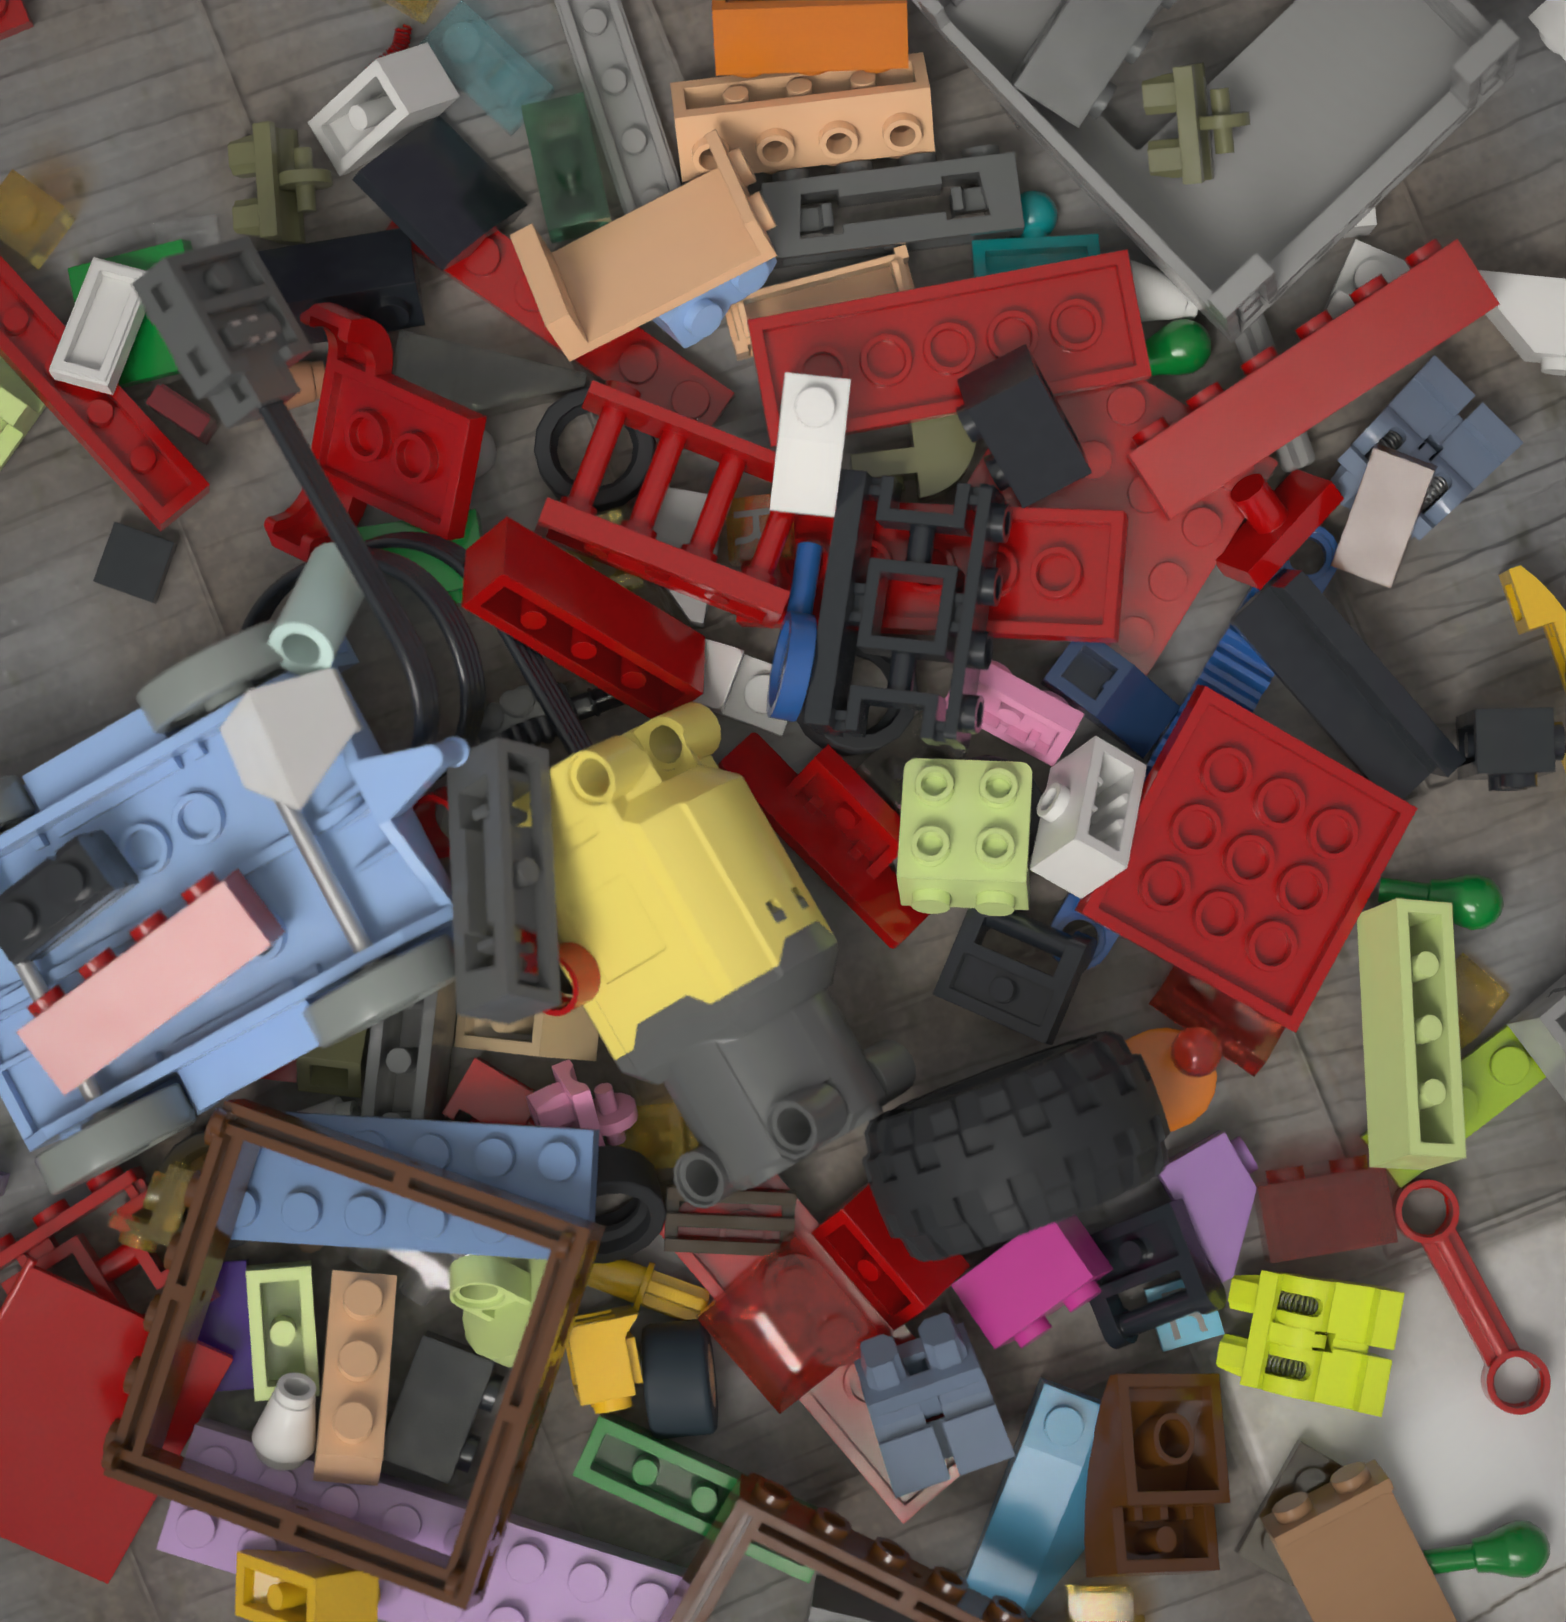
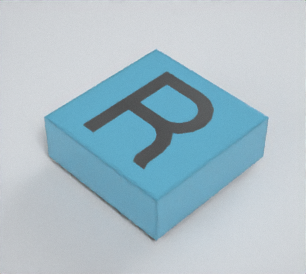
(1185, 1329)

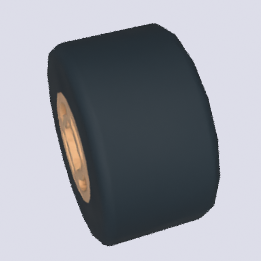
(679, 1379)

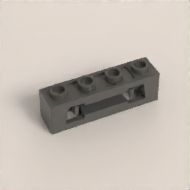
(915, 177)
(502, 882)

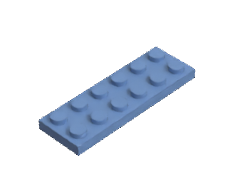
(318, 1207)

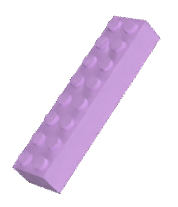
(536, 1576)

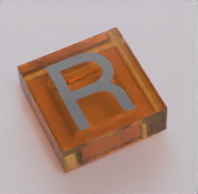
(745, 526)

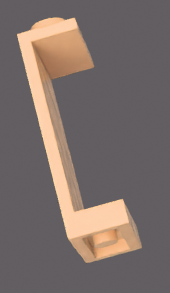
(649, 256)

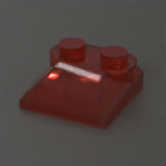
(787, 1323)

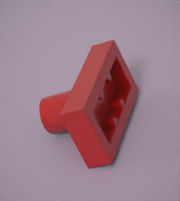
(1275, 523)

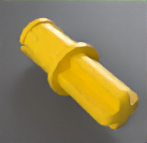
(649, 1288)

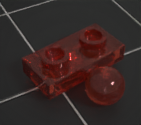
(1212, 1027)

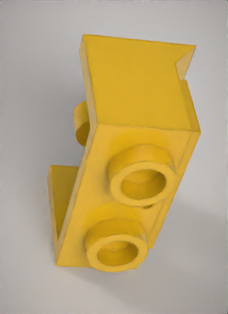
(604, 1359)

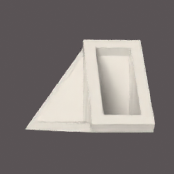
(290, 735)

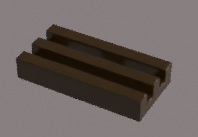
(729, 1245)

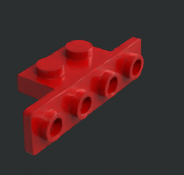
(834, 828)

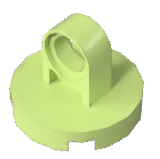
(495, 1301)

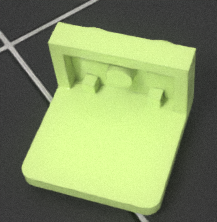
(965, 836)

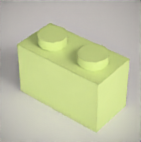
(281, 1324)

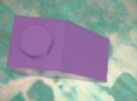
(1217, 1195)

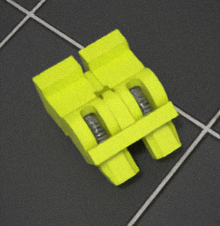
(1313, 1342)

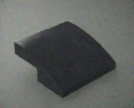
(440, 192)

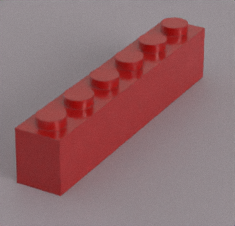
(1311, 379)

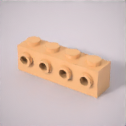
(805, 119)

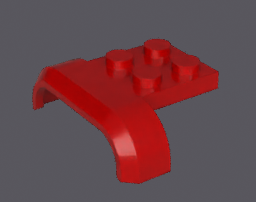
(381, 441)

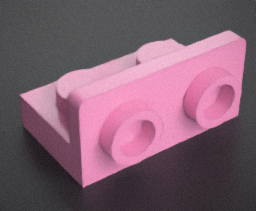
(1025, 715)

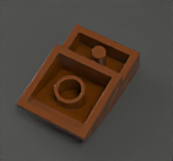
(1156, 1476)

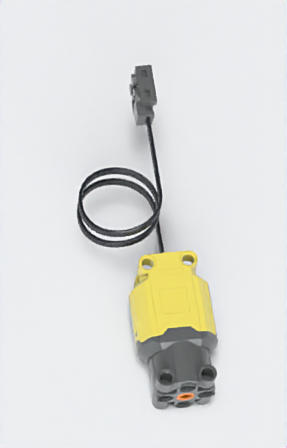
(658, 854)

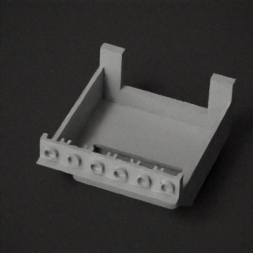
(1338, 119)

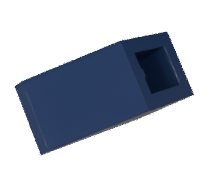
(1112, 694)

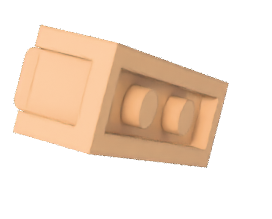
(838, 285)

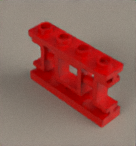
(59, 1216)

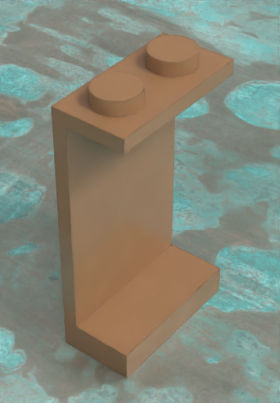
(1355, 1552)

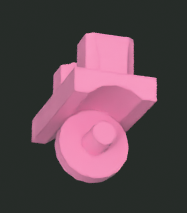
(572, 1105)

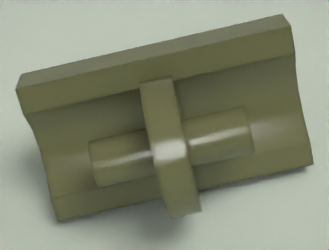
(1191, 152)
(283, 182)

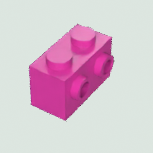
(1031, 1280)

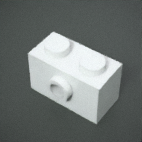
(1088, 817)

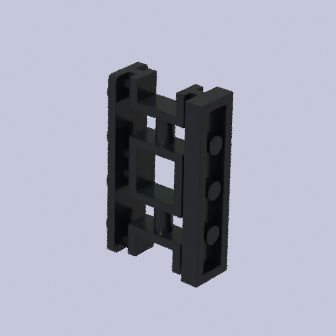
(856, 603)

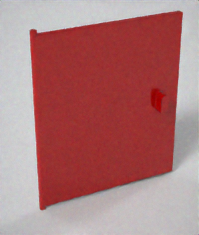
(58, 1397)

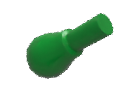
(1179, 348)
(1474, 897)
(1510, 1550)

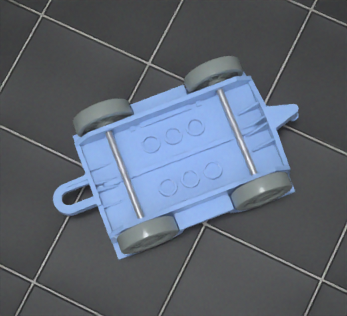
(341, 876)

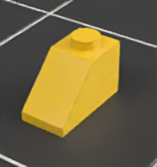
(302, 1589)

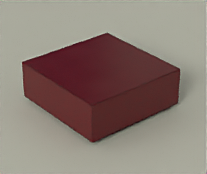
(182, 413)

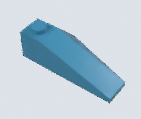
(1040, 1503)

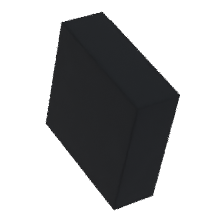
(135, 562)

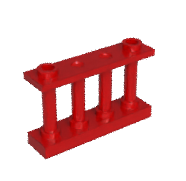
(633, 543)

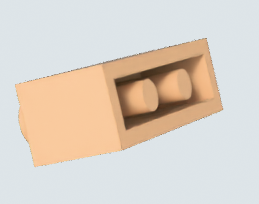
(355, 1378)

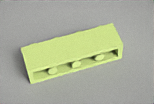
(1411, 1035)

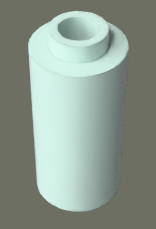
(317, 613)

